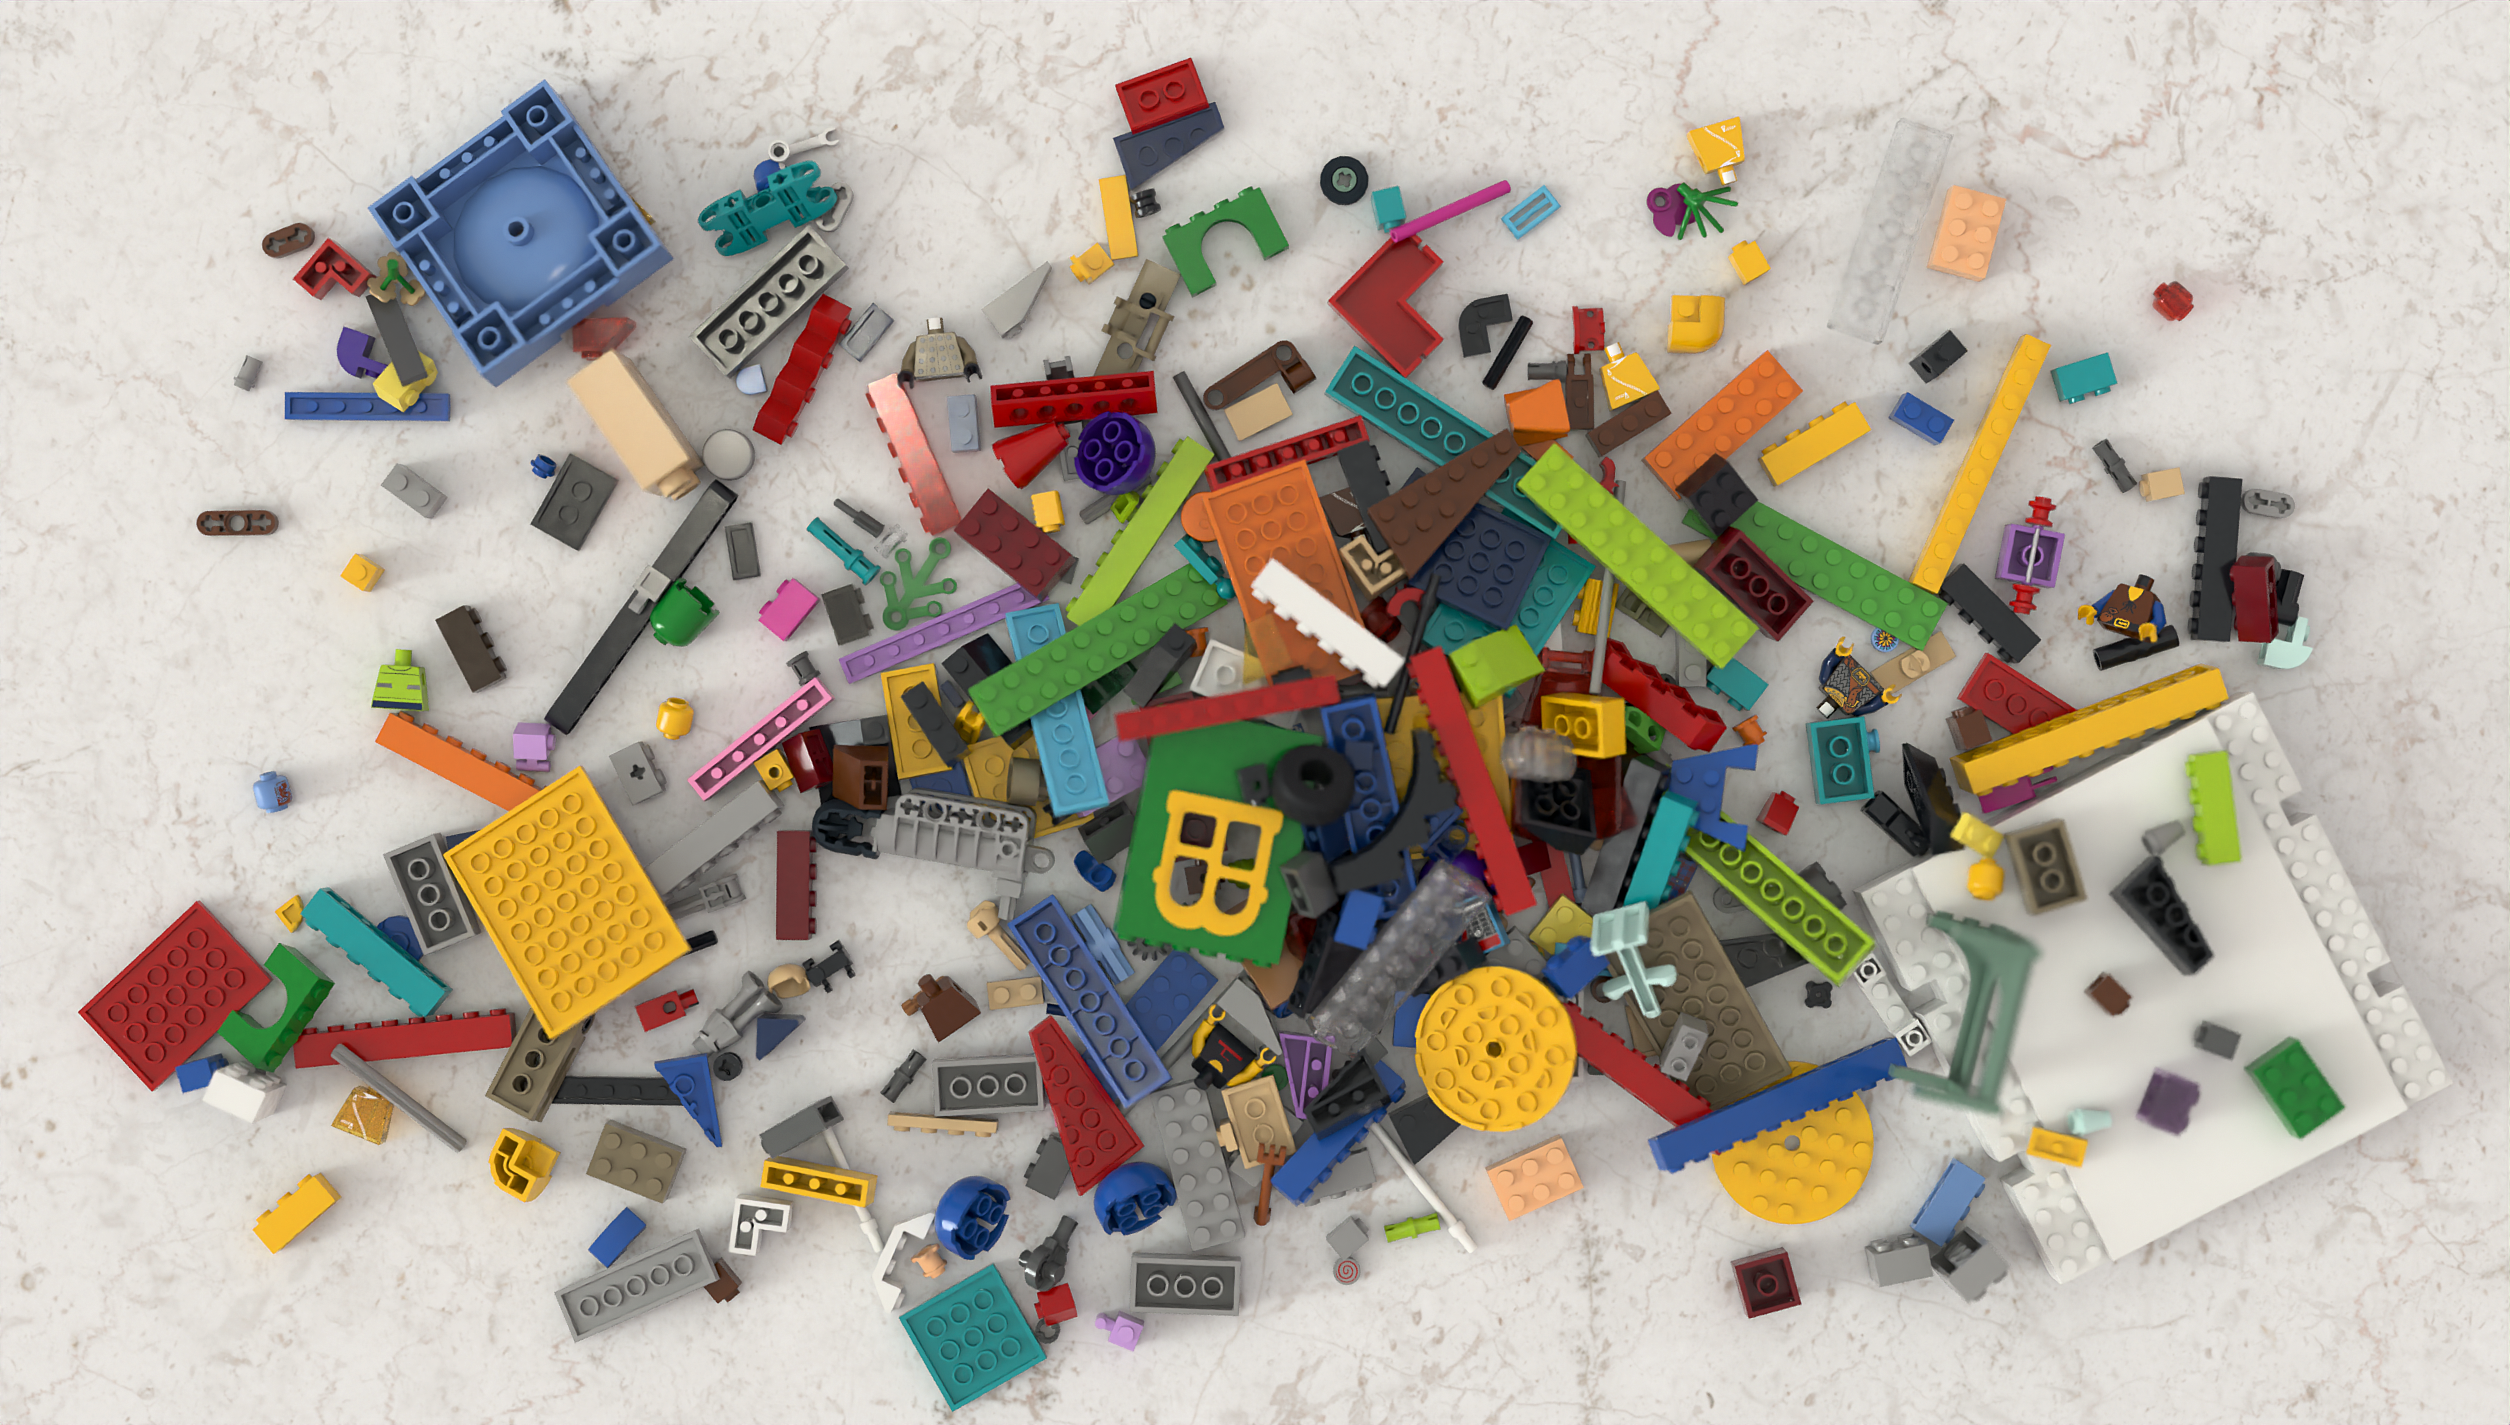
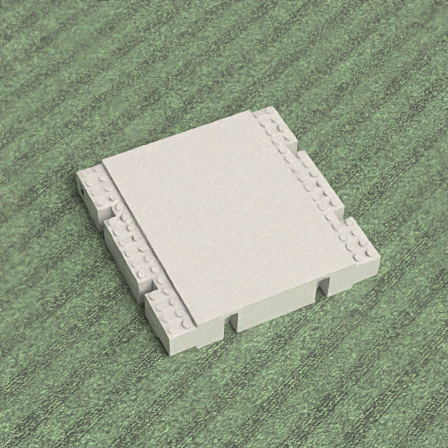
(2284, 965)

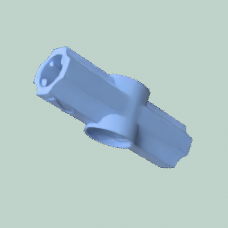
(1103, 944)

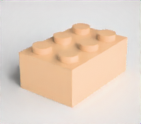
(1966, 233)
(1534, 1177)

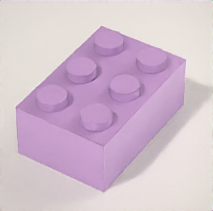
(1121, 768)

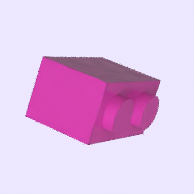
(788, 609)

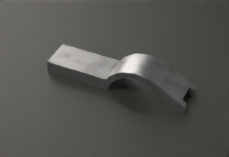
(1064, 370)

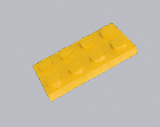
(911, 747)

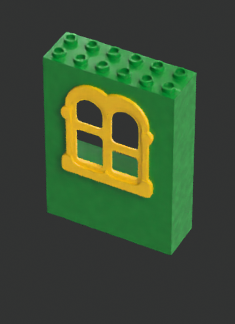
(1197, 774)

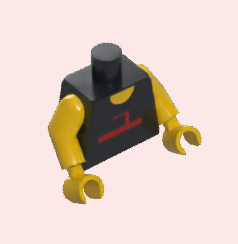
(1221, 1056)

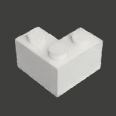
(754, 1215)

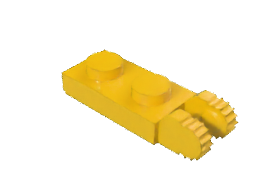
(969, 724)

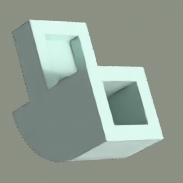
(2290, 652)

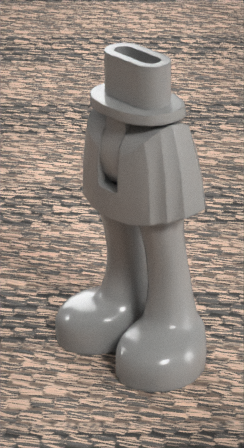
(722, 1029)

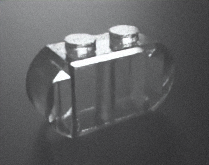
(1538, 755)

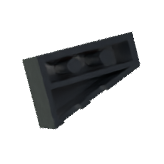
(1347, 1098)

